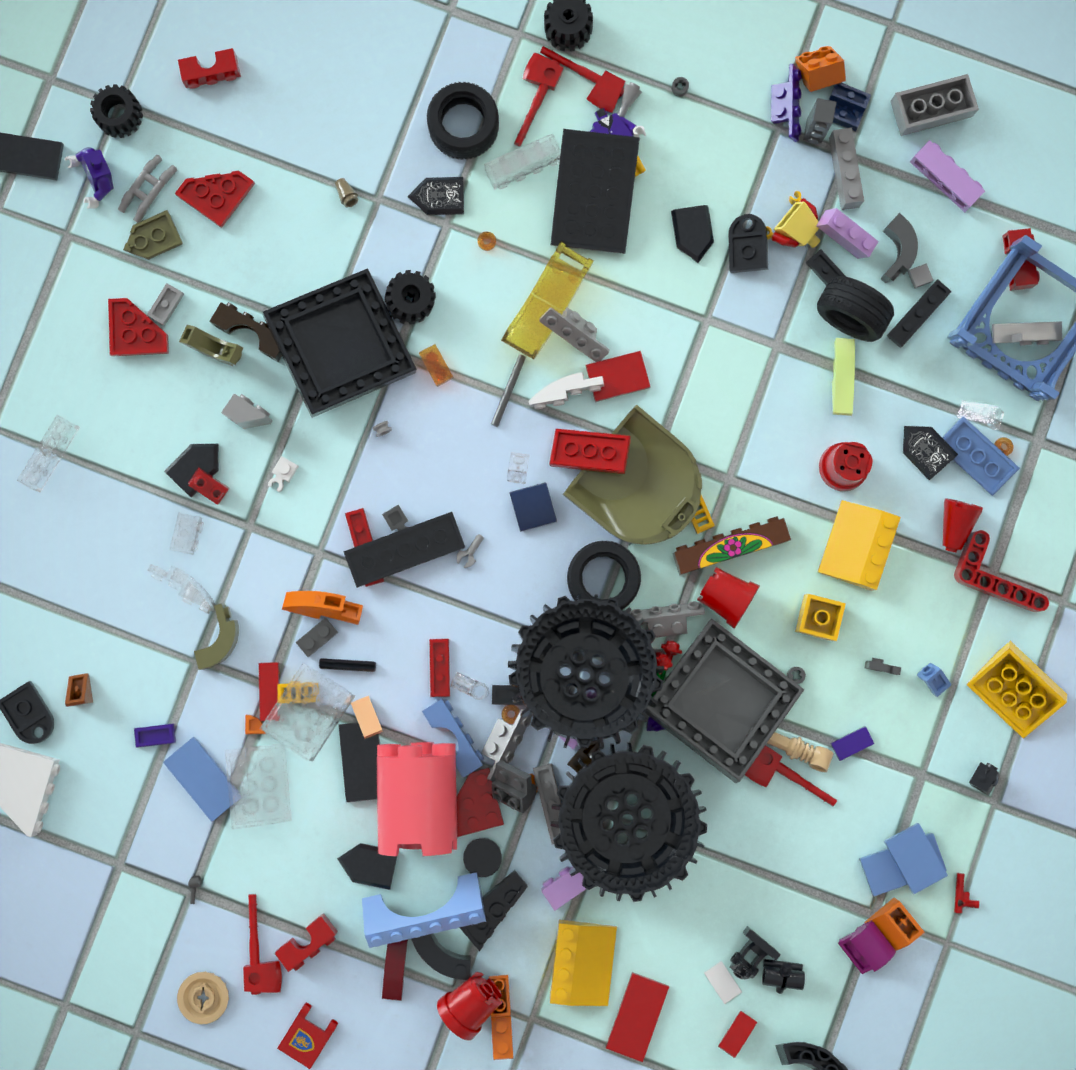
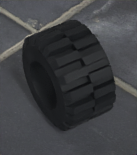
(106, 100)

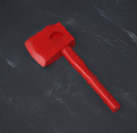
(546, 75)
(607, 88)
(769, 761)
(258, 976)

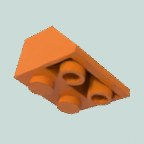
(821, 68)
(896, 924)

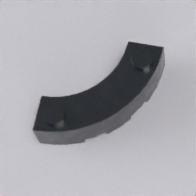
(441, 959)
(808, 1055)

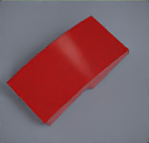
(737, 1034)

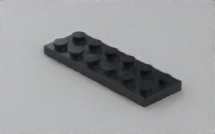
(404, 549)

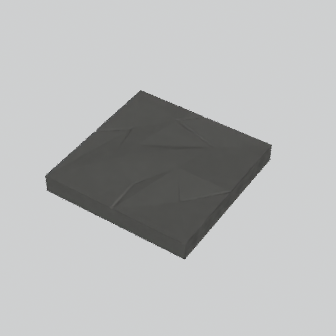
(724, 701)

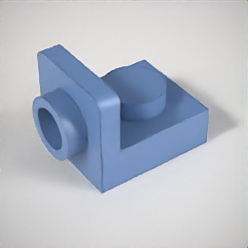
(934, 679)

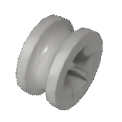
(382, 428)

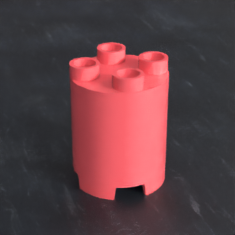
(416, 798)

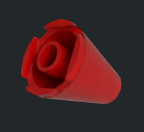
(958, 523)

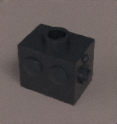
(985, 778)

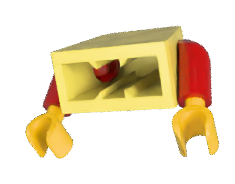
(798, 225)

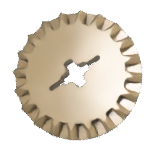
(191, 1005)

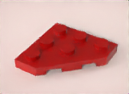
(216, 194)
(133, 331)
(476, 805)

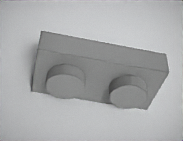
(165, 304)

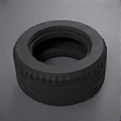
(459, 94)
(855, 308)
(611, 550)

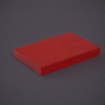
(620, 375)

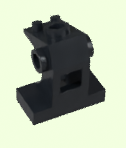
(744, 969)

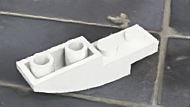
(557, 391)

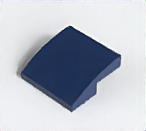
(849, 105)
(533, 506)

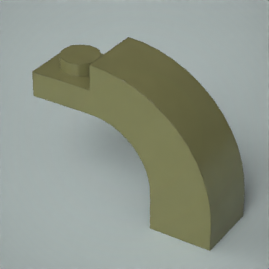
(211, 346)
(225, 642)

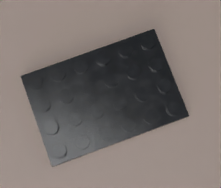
(594, 190)

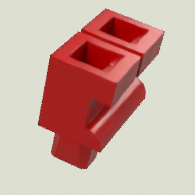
(208, 486)

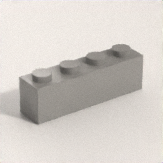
(846, 168)

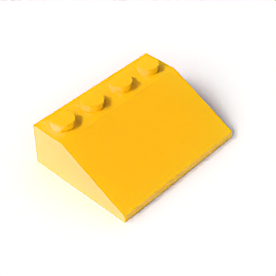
(859, 545)
(1017, 690)
(582, 964)

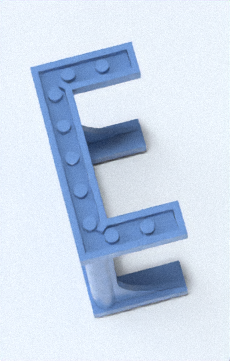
(1044, 383)

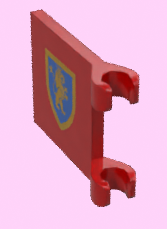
(304, 1039)

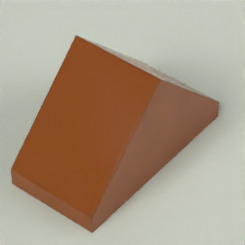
(78, 690)

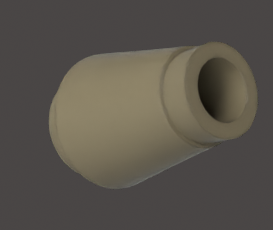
(346, 193)

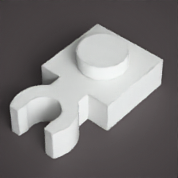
(284, 471)

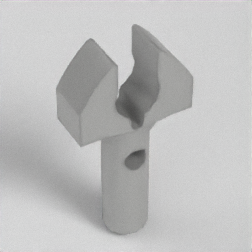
(470, 551)

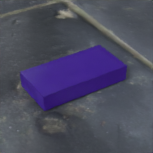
(154, 735)
(852, 743)

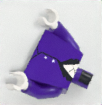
(615, 125)
(96, 171)

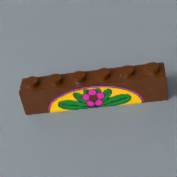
(731, 546)

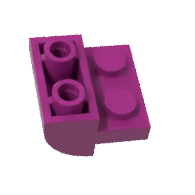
(867, 948)

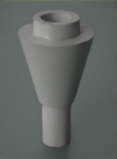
(630, 94)

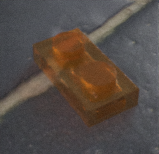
(436, 365)

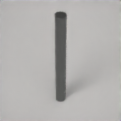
(508, 390)

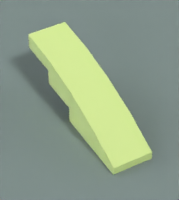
(843, 376)

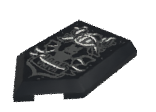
(439, 196)
(927, 450)

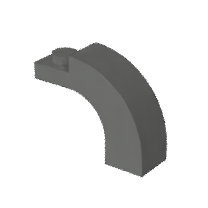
(906, 243)

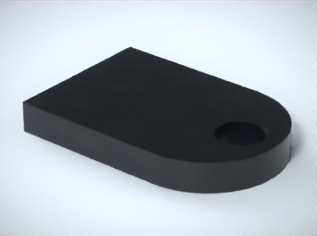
(748, 246)
(27, 711)

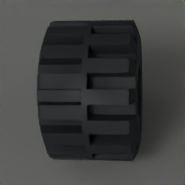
(568, 23)
(413, 286)

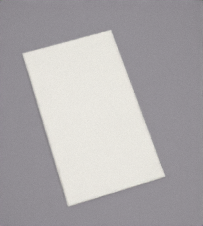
(723, 982)

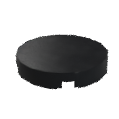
(482, 857)

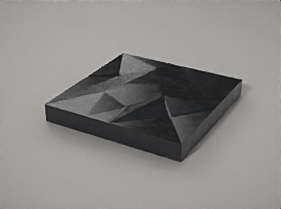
(339, 342)

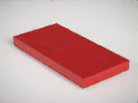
(590, 451)
(637, 1017)

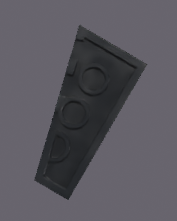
(496, 905)

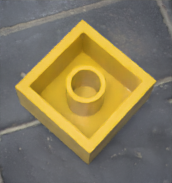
(820, 617)

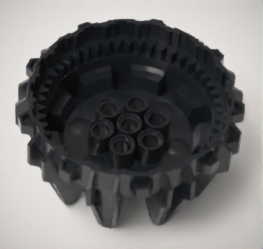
(593, 631)
(640, 862)

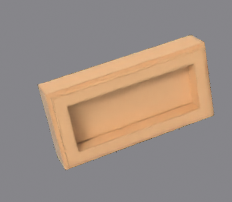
(366, 717)

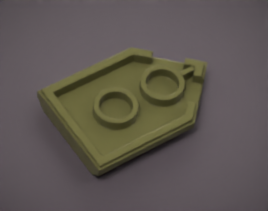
(153, 236)

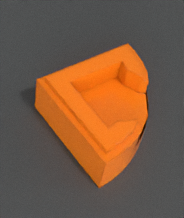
(253, 725)

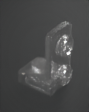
(981, 413)

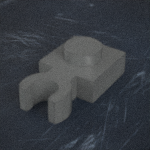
(395, 518)
(877, 665)

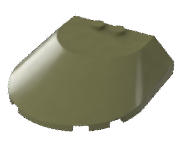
(654, 494)

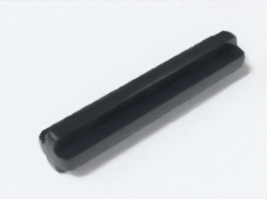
(352, 665)

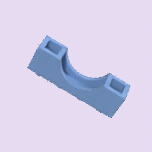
(441, 716)

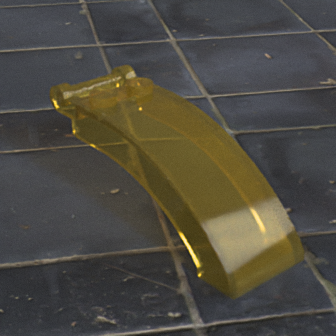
(553, 290)

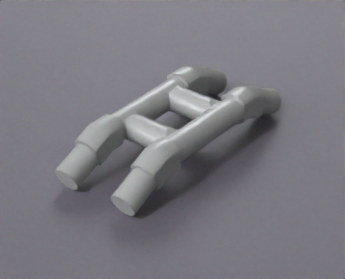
(146, 199)

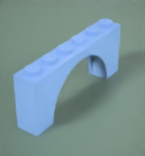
(386, 927)

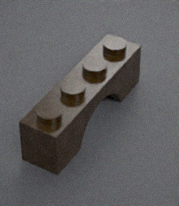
(229, 320)

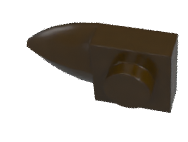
(583, 754)

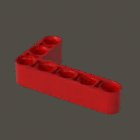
(993, 581)

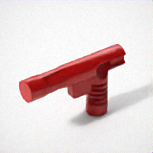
(962, 895)

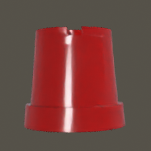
(856, 459)
(728, 596)
(469, 1006)

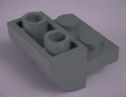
(513, 787)

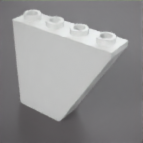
(25, 786)

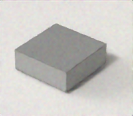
(920, 276)

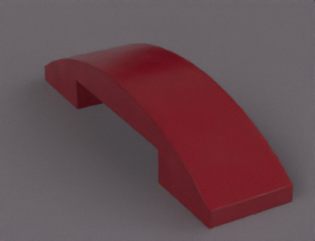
(394, 970)

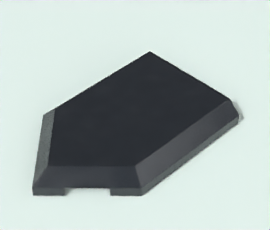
(693, 230)
(193, 457)
(368, 867)

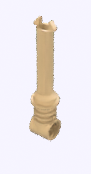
(818, 757)

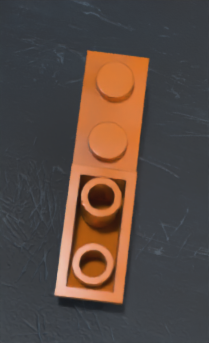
(322, 603)
(501, 1022)

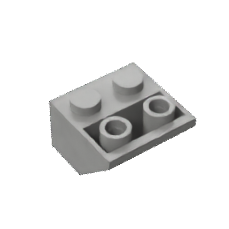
(244, 414)

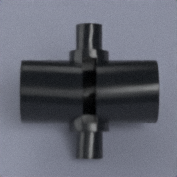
(783, 975)

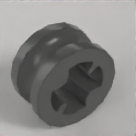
(684, 81)
(802, 674)

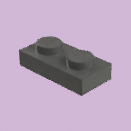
(316, 637)

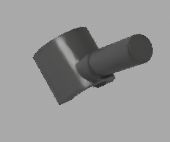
(195, 881)

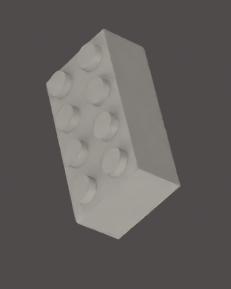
(934, 104)

